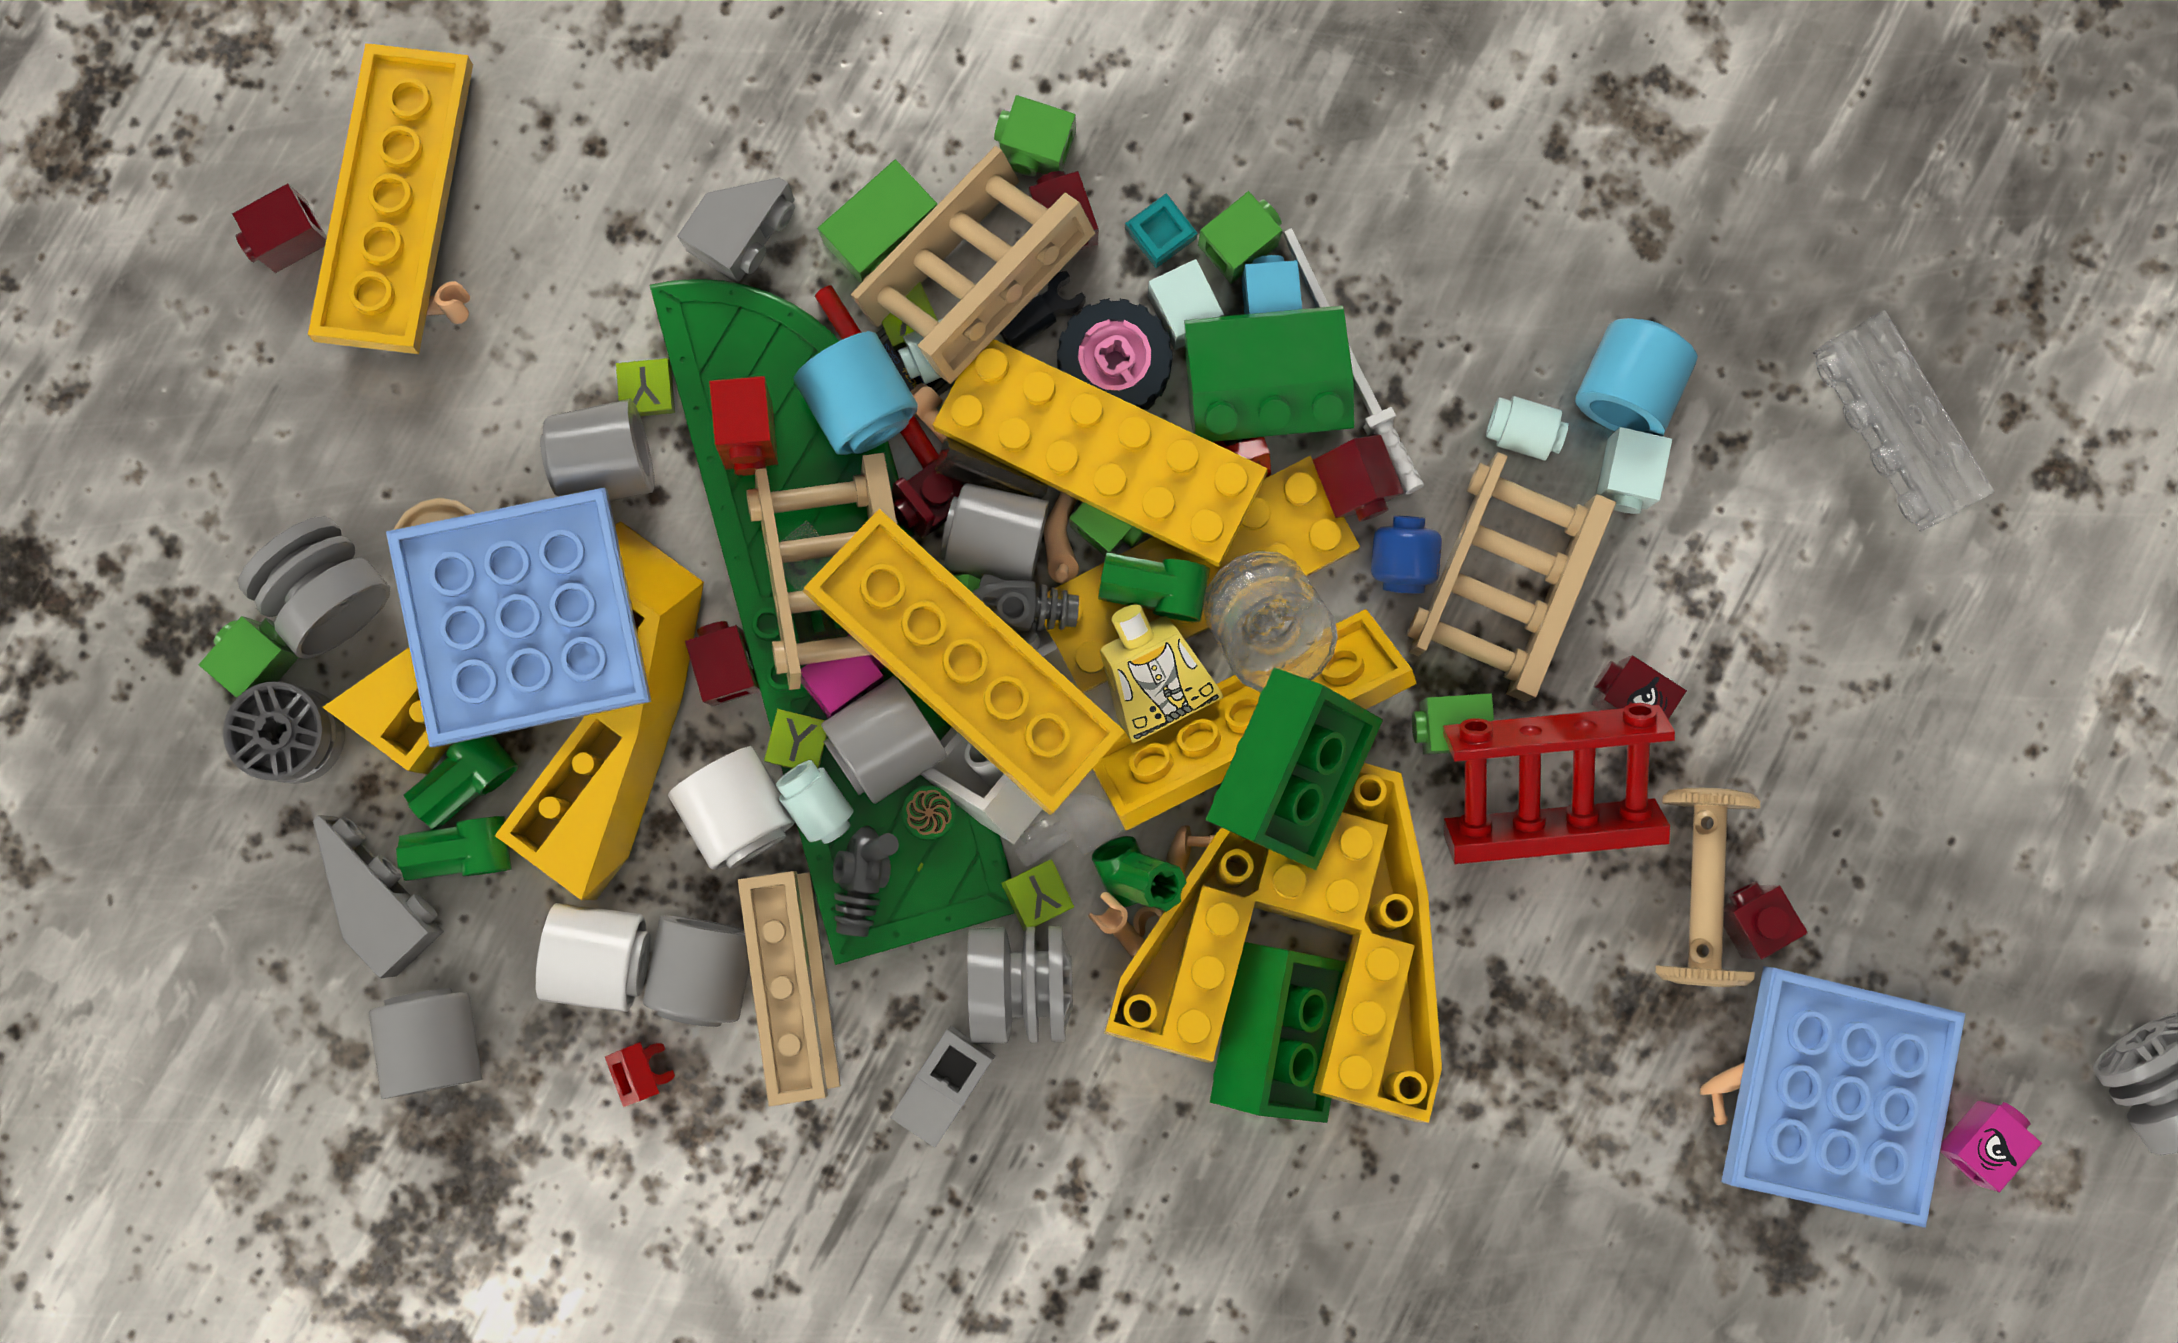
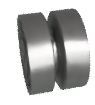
(282, 733)

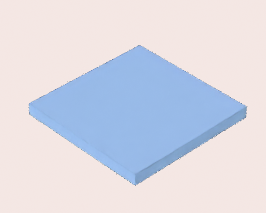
(518, 617)
(1843, 1097)

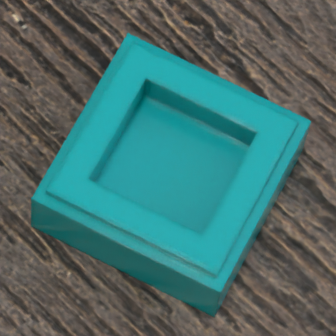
(1161, 230)

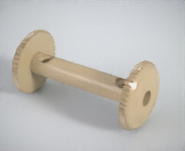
(1707, 886)

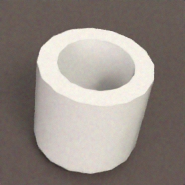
(732, 809)
(592, 957)

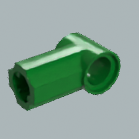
(1167, 587)
(469, 771)
(463, 849)
(1136, 876)

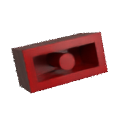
(743, 424)

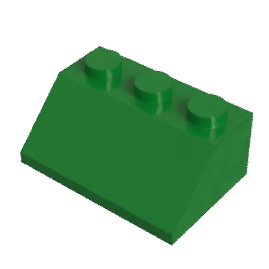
(1269, 374)
(1294, 768)
(1276, 1034)

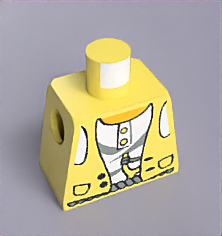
(1153, 674)

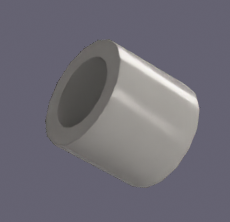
(598, 450)
(993, 533)
(882, 741)
(697, 971)
(424, 1042)

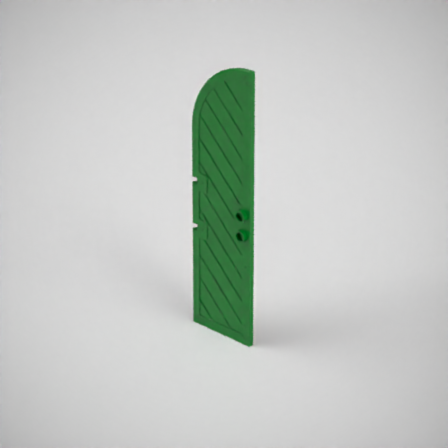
(746, 332)

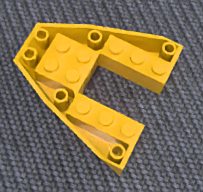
(594, 791)
(1368, 885)

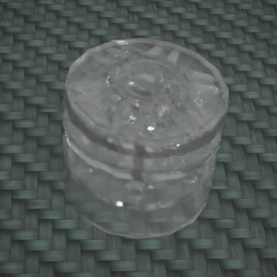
(1269, 618)

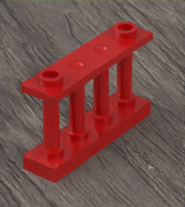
(1566, 829)

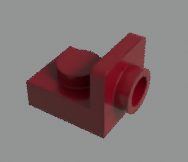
(924, 500)

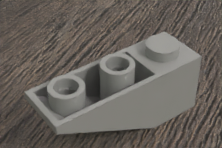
(372, 908)

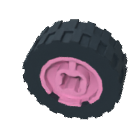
(1118, 351)

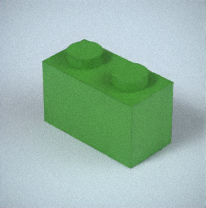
(876, 220)

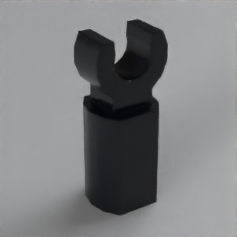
(1041, 312)

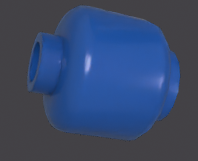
(1406, 555)

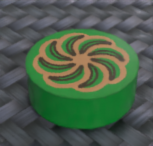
(928, 813)

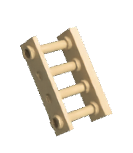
(1004, 289)
(868, 490)
(1543, 619)
(789, 987)

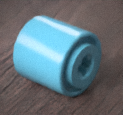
(1636, 376)
(856, 394)

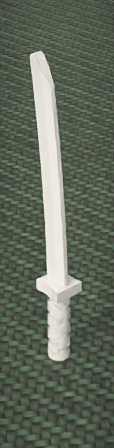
(1380, 421)

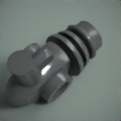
(1018, 603)
(862, 872)

